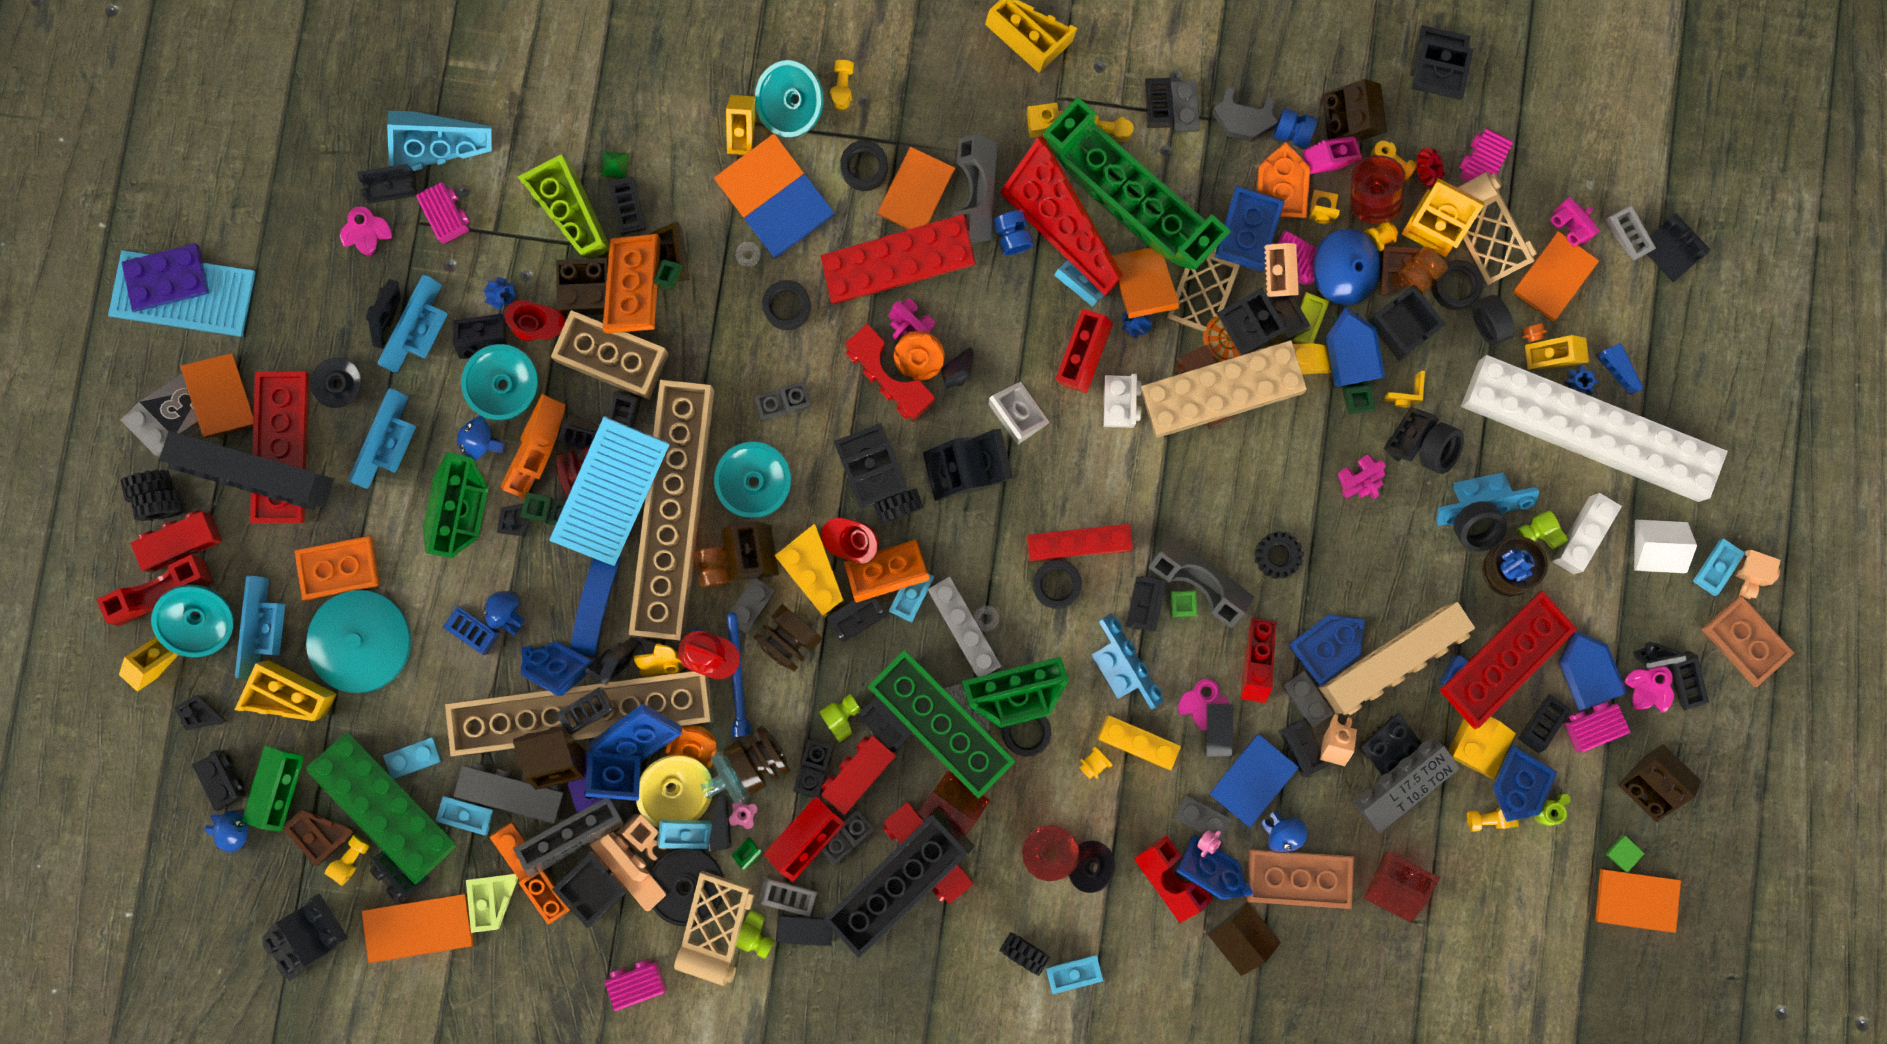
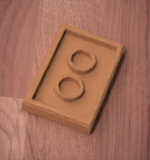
(1747, 641)

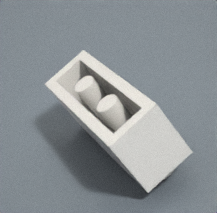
(1586, 533)

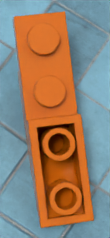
(536, 446)
(538, 886)

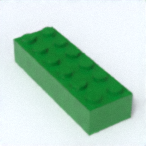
(941, 724)
(381, 808)

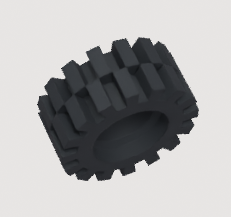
(145, 482)
(156, 505)
(898, 506)
(1294, 555)
(1024, 953)

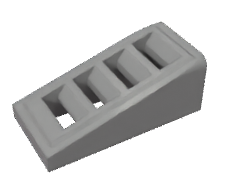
(1623, 238)
(765, 890)

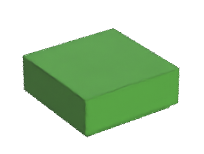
(1183, 603)
(1624, 853)

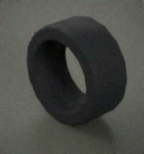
(864, 146)
(1476, 281)
(780, 286)
(1493, 319)
(1441, 448)
(1488, 538)
(1070, 570)
(1030, 751)

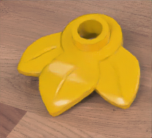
(660, 662)

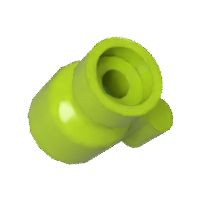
(1546, 528)
(837, 716)
(1553, 810)
(750, 935)

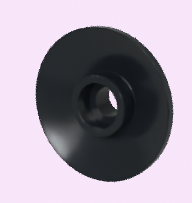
(325, 378)
(1084, 877)

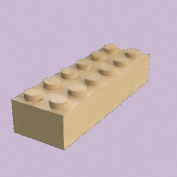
(1223, 389)
(1395, 658)

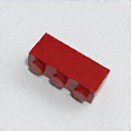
(1084, 351)
(175, 541)
(857, 774)
(804, 838)

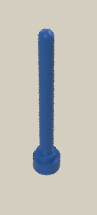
(741, 725)

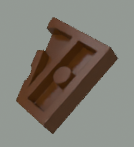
(1392, 261)
(317, 835)

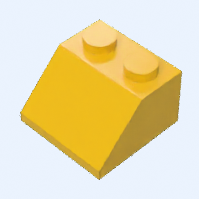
(1483, 747)

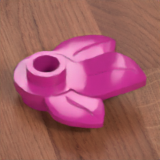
(364, 234)
(1649, 692)
(1195, 703)

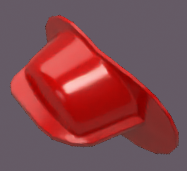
(533, 320)
(850, 539)
(709, 655)

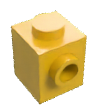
(1041, 117)

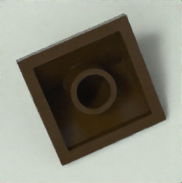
(673, 247)
(1244, 939)

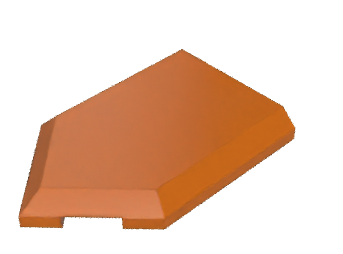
(1286, 178)

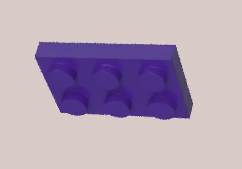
(165, 277)

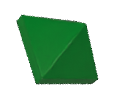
(614, 164)
(747, 854)

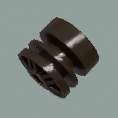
(1499, 582)
(787, 638)
(757, 760)

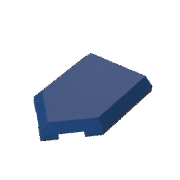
(1354, 350)
(1329, 646)
(554, 667)
(1590, 671)
(1522, 785)
(1214, 872)

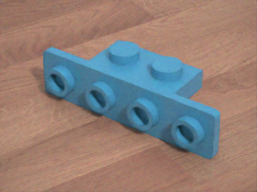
(416, 326)
(385, 440)
(1487, 489)
(259, 627)
(1123, 667)

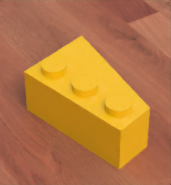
(1029, 33)
(811, 569)
(284, 693)

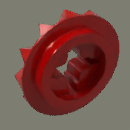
(1426, 158)

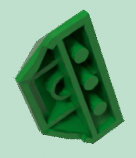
(454, 506)
(1018, 692)

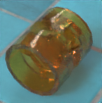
(1426, 266)
(712, 567)

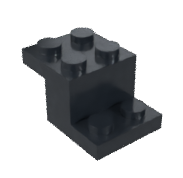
(1441, 62)
(1263, 321)
(967, 464)
(870, 466)
(303, 937)

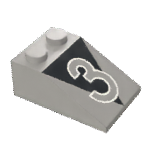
(162, 412)

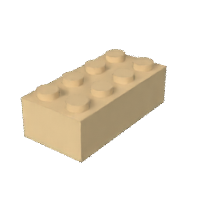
(610, 357)

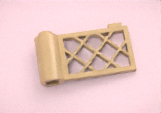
(1486, 189)
(1185, 321)
(707, 961)

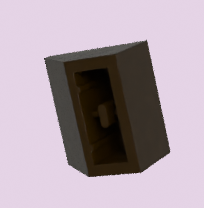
(1355, 111)
(581, 285)
(749, 551)
(549, 757)
(1660, 783)

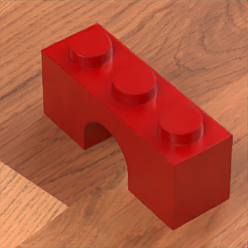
(1181, 897)

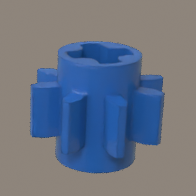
(499, 293)
(1137, 325)
(1585, 376)
(1517, 564)

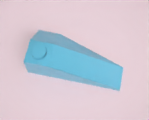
(431, 139)

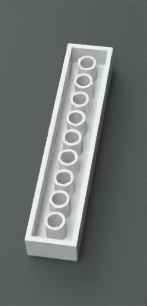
(1594, 429)

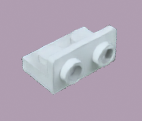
(1120, 401)

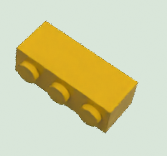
(1138, 742)

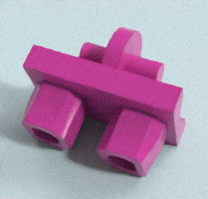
(1576, 220)
(904, 321)
(1364, 482)

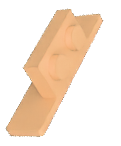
(629, 870)

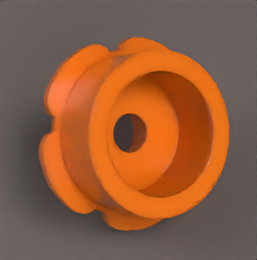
(1534, 332)

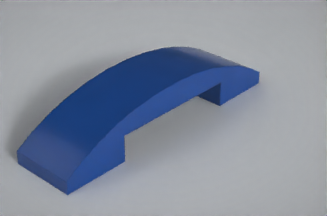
(593, 607)

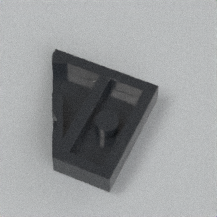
(383, 311)

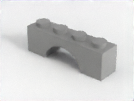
(964, 628)

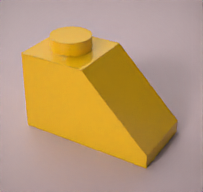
(740, 124)
(1557, 353)
(1312, 358)
(146, 664)

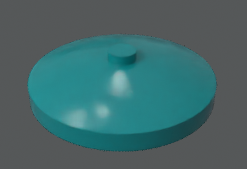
(358, 641)

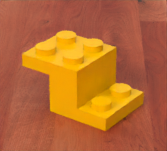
(1442, 217)

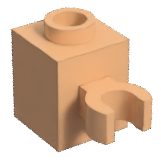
(1756, 570)
(1338, 742)
(640, 835)

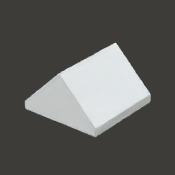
(1018, 412)
(1663, 546)

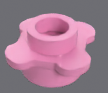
(746, 821)
(1209, 842)

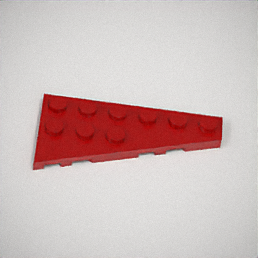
(1057, 213)

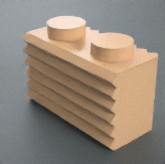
(1281, 269)

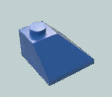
(613, 776)

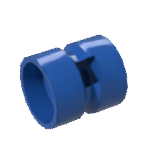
(1295, 128)
(1013, 234)

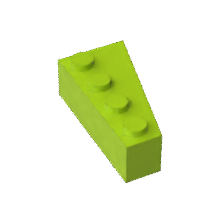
(566, 203)

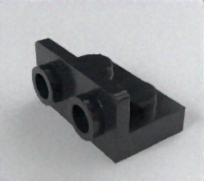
(478, 332)
(1410, 434)
(611, 662)
(219, 779)
(398, 884)

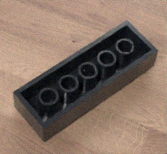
(246, 471)
(899, 882)

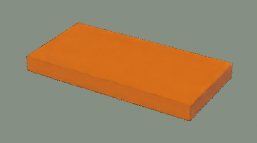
(630, 285)
(417, 928)

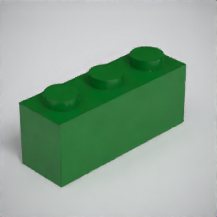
(273, 788)

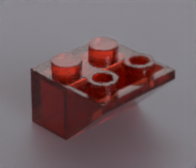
(956, 802)
(1400, 887)

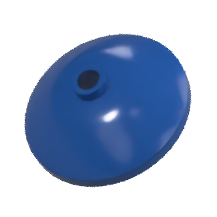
(1335, 266)

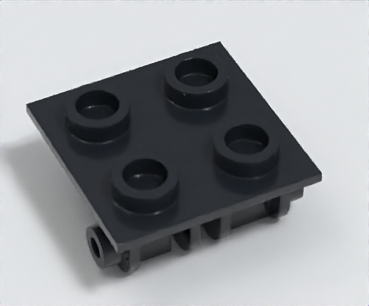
(1676, 247)
(1390, 744)

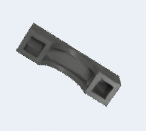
(978, 160)
(1226, 598)

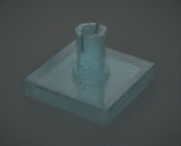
(726, 779)

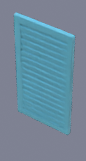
(218, 312)
(609, 491)

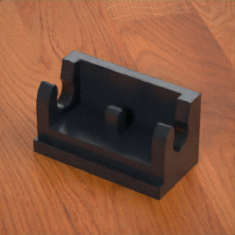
(388, 183)
(1146, 604)
(855, 617)
(885, 724)
(1303, 747)

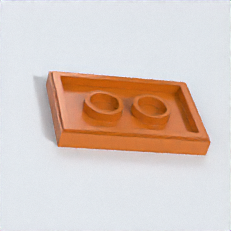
(758, 175)
(916, 190)
(1555, 276)
(1145, 283)
(217, 395)
(337, 568)
(887, 571)
(1638, 900)

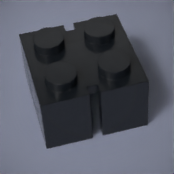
(1406, 322)
(592, 888)

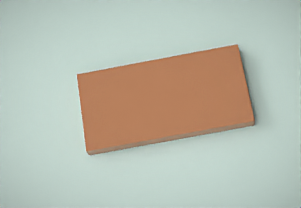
(1300, 878)

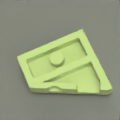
(489, 901)

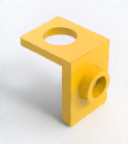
(1323, 214)
(1407, 400)

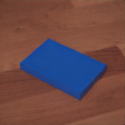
(789, 216)
(1252, 225)
(637, 734)
(1253, 780)

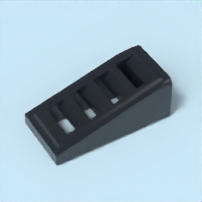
(1159, 121)
(621, 184)
(635, 401)
(579, 426)
(1697, 677)
(604, 701)
(1536, 738)
(720, 833)

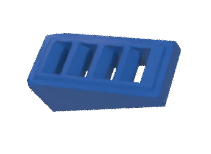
(1620, 366)
(487, 642)

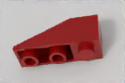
(1259, 661)

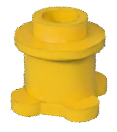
(1382, 235)
(1094, 763)

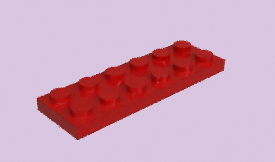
(898, 259)
(279, 436)
(1508, 659)

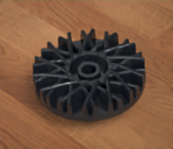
(672, 871)

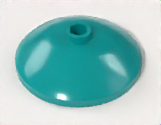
(777, 94)
(488, 370)
(748, 462)
(191, 634)

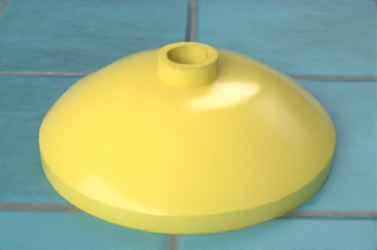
(681, 801)

